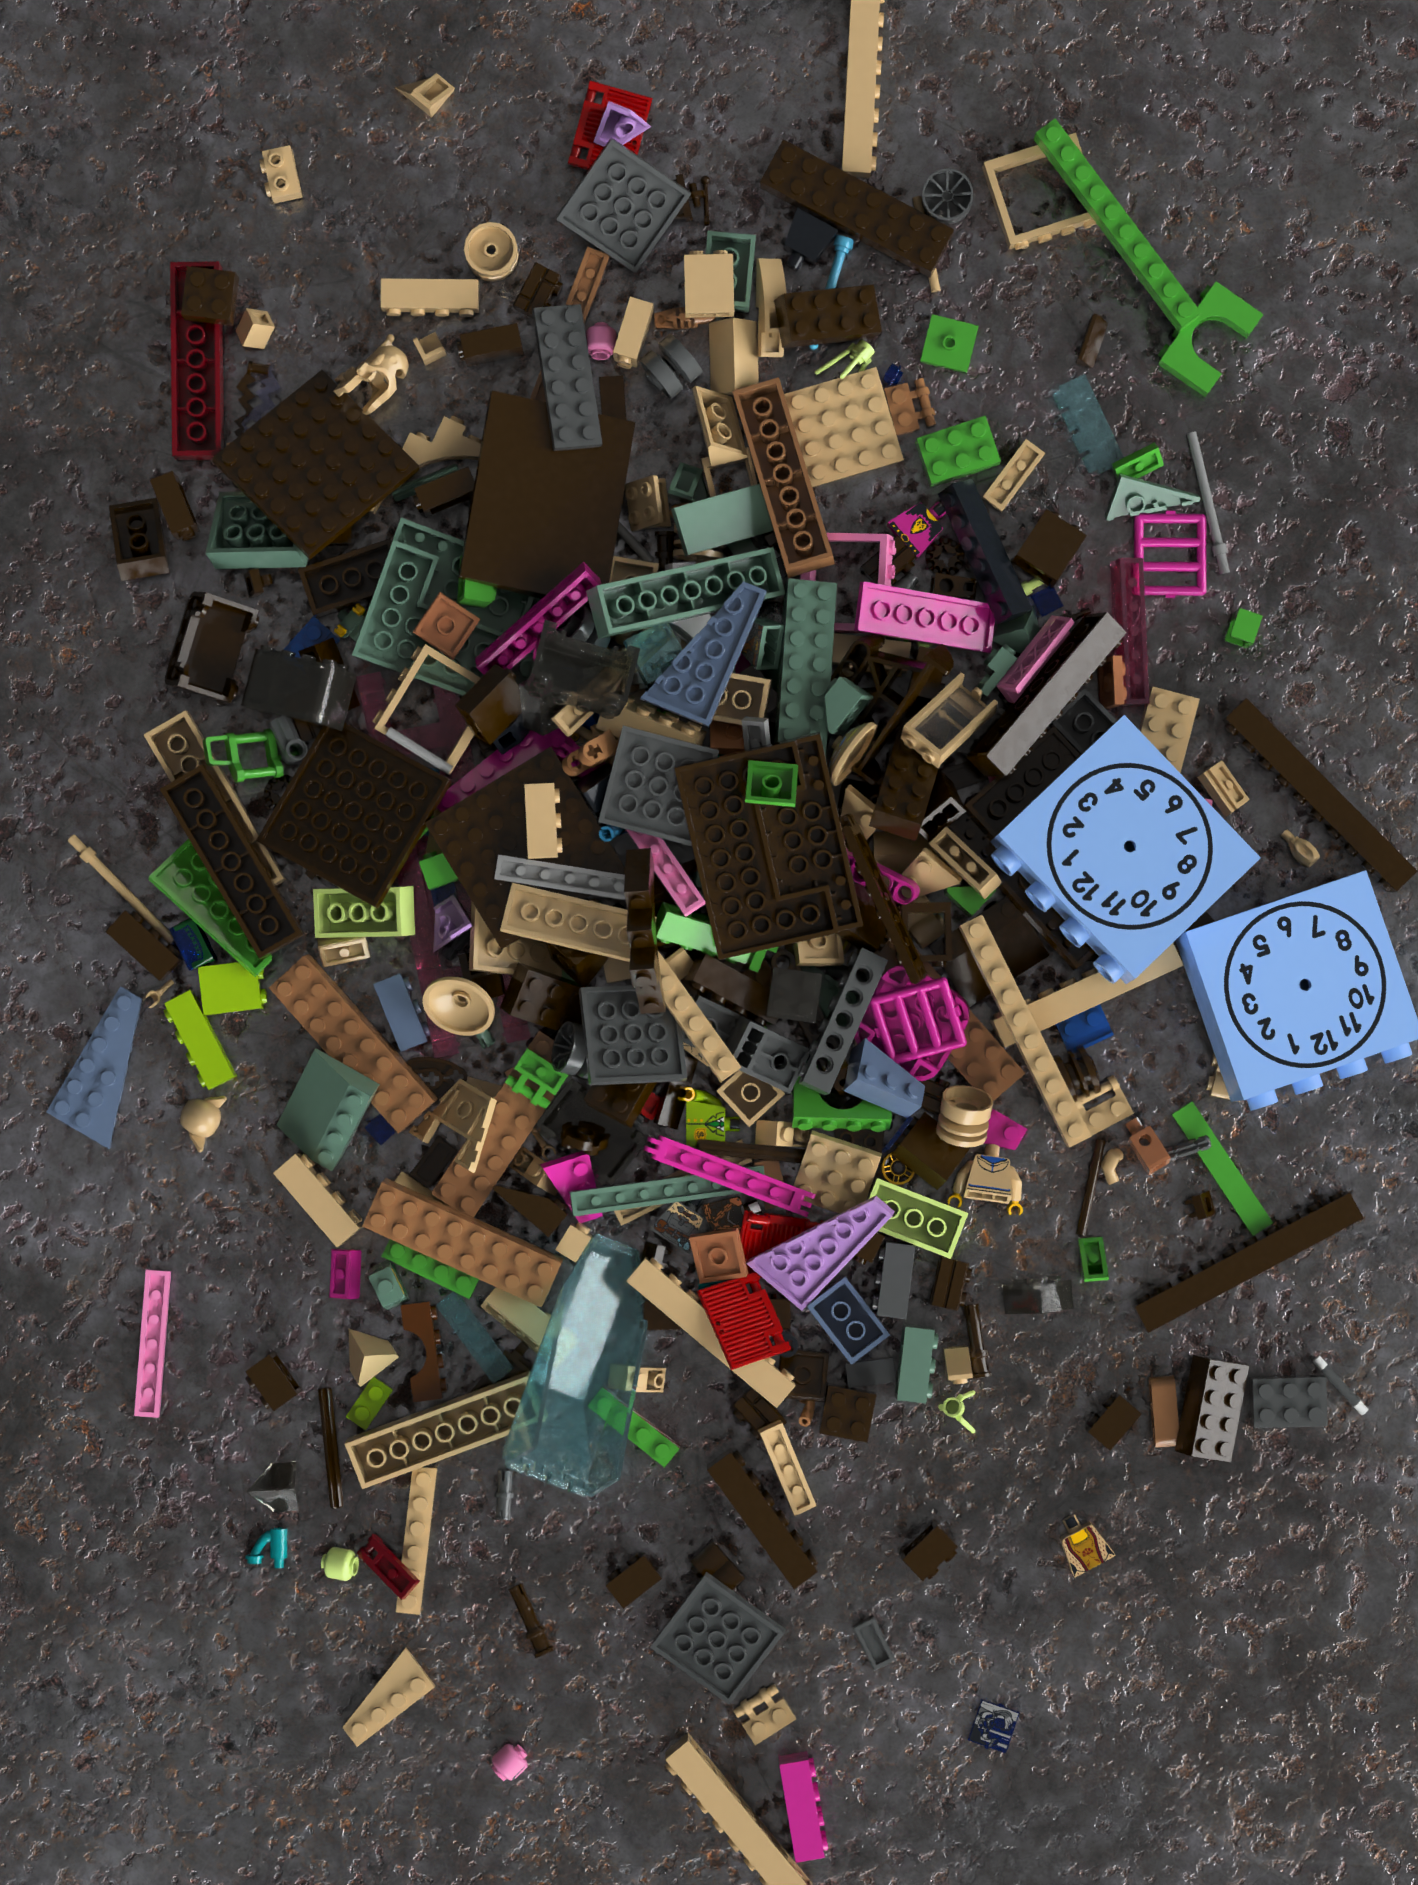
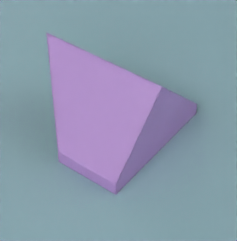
(619, 124)
(449, 922)

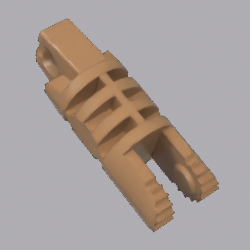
(676, 320)

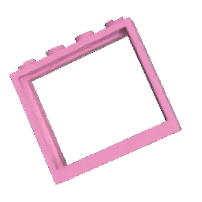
(886, 569)

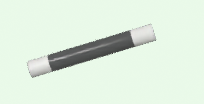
(1340, 1385)

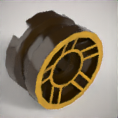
(895, 1177)

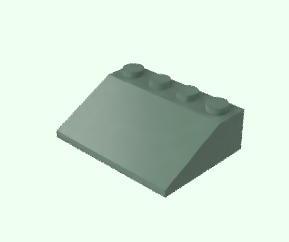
(247, 538)
(326, 1108)

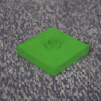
(949, 343)

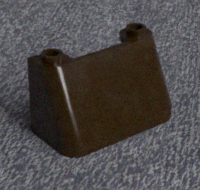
(210, 646)

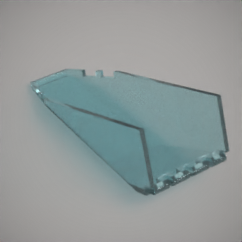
(583, 1377)

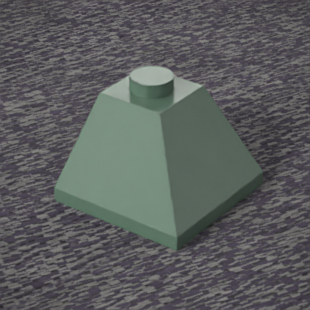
(844, 704)

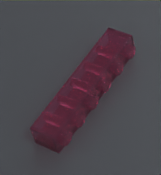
(1130, 614)

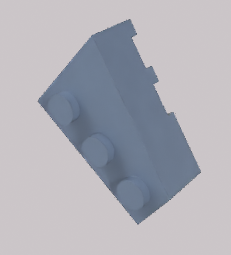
(882, 1081)

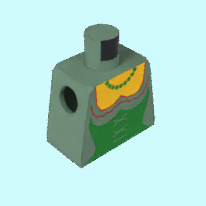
(387, 1285)

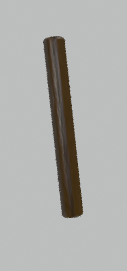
(750, 1151)
(330, 1447)

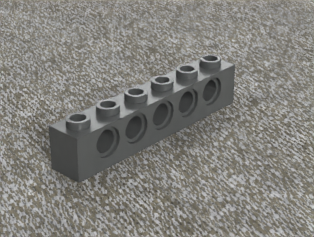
(873, 967)

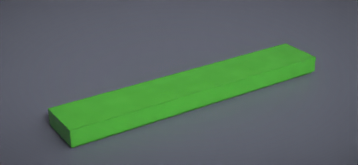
(1223, 1170)

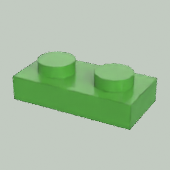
(1139, 462)

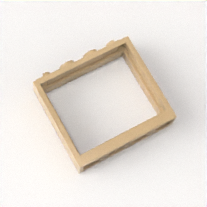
(1041, 234)
(406, 677)

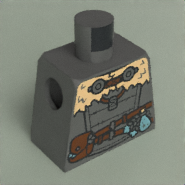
(679, 1223)

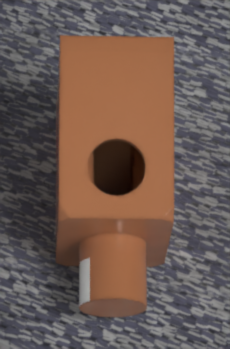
(1152, 1156)

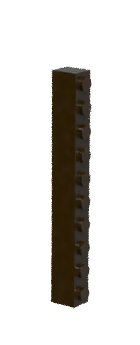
(1319, 795)
(1248, 1261)

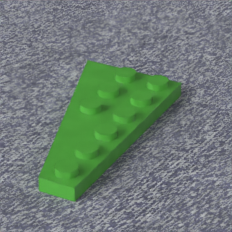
(192, 889)

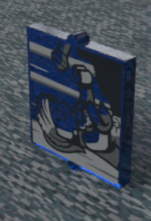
(993, 1726)

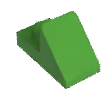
(1093, 1259)

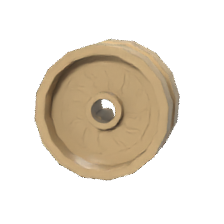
(491, 266)

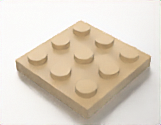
(836, 1172)

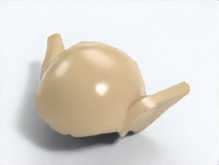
(201, 1118)

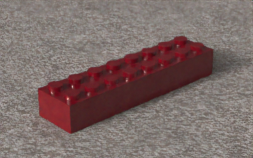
(195, 376)

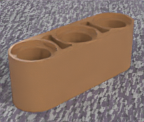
(1164, 1411)

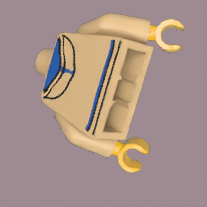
(989, 1179)

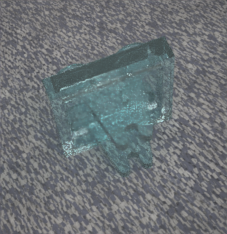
(657, 651)

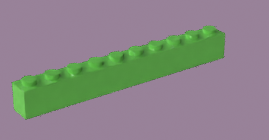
(1117, 225)

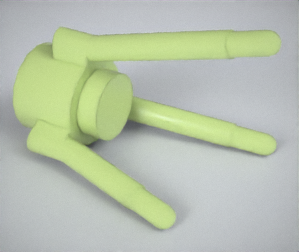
(859, 355)
(955, 1407)

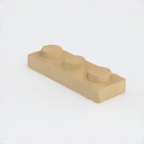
(1013, 475)

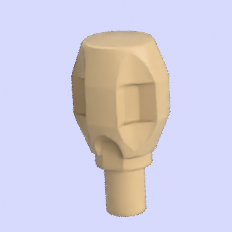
(1301, 849)

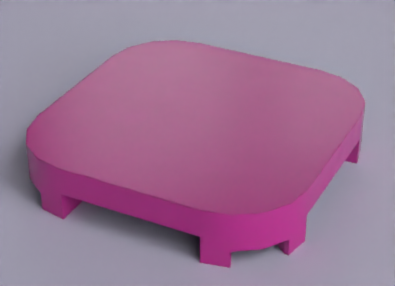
(924, 1067)

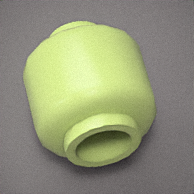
(340, 1563)

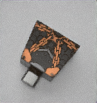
(728, 1213)

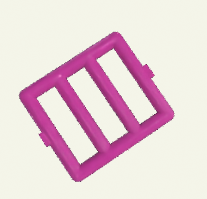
(1199, 542)
(920, 990)

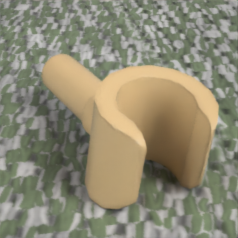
(159, 992)
(542, 1143)

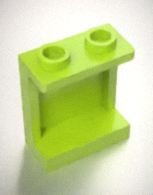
(230, 989)

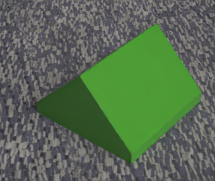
(771, 783)
(966, 899)

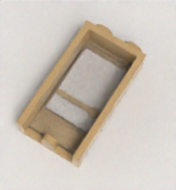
(947, 721)

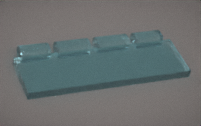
(1089, 419)

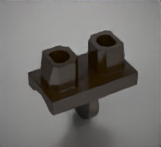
(696, 195)

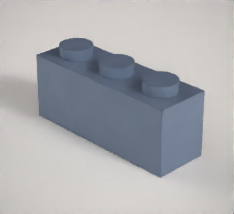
(402, 1012)

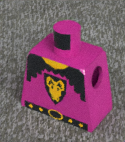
(918, 526)

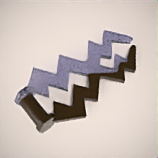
(271, 386)

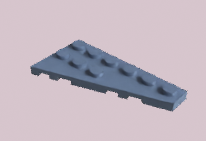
(703, 668)
(97, 1079)

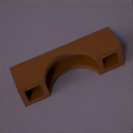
(419, 1319)

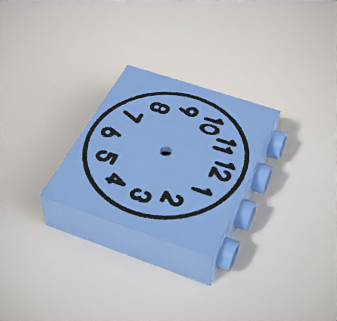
(1123, 852)
(1299, 990)

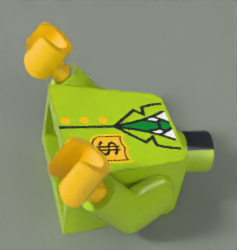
(706, 1117)

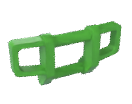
(239, 774)

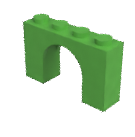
(1217, 305)
(812, 1112)

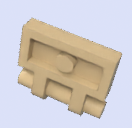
(767, 1721)

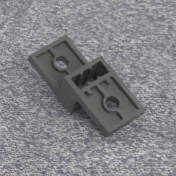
(754, 1045)

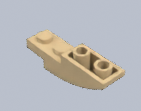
(769, 286)

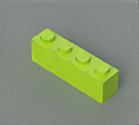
(200, 1040)

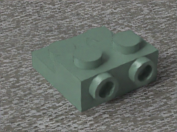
(997, 666)

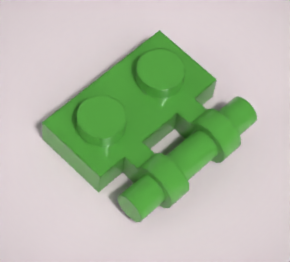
(540, 1072)

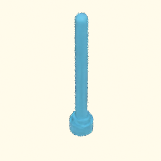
(842, 246)

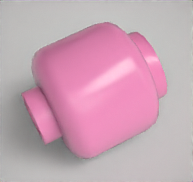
(601, 340)
(509, 1762)

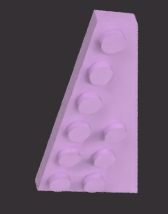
(814, 1257)

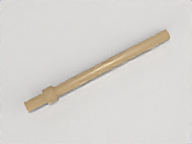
(89, 855)

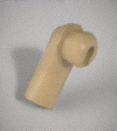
(1109, 1164)

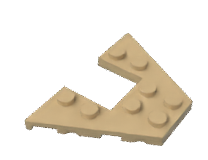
(926, 869)

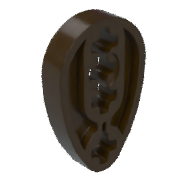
(440, 1068)

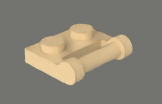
(1108, 1111)

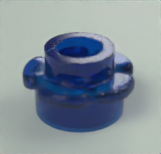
(893, 374)

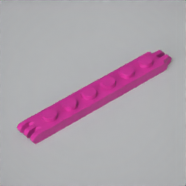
(729, 1174)

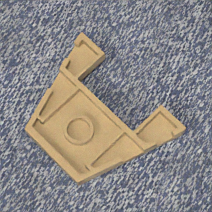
(467, 1113)

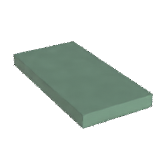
(722, 519)

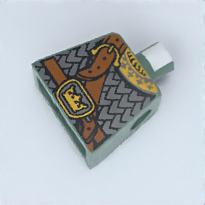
(764, 644)

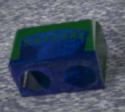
(193, 944)

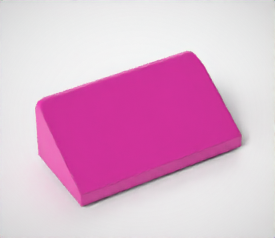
(345, 1273)

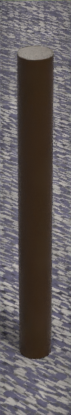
(1090, 1187)

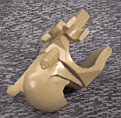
(384, 362)

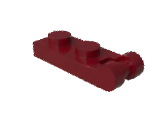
(388, 1567)

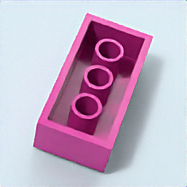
(801, 1807)

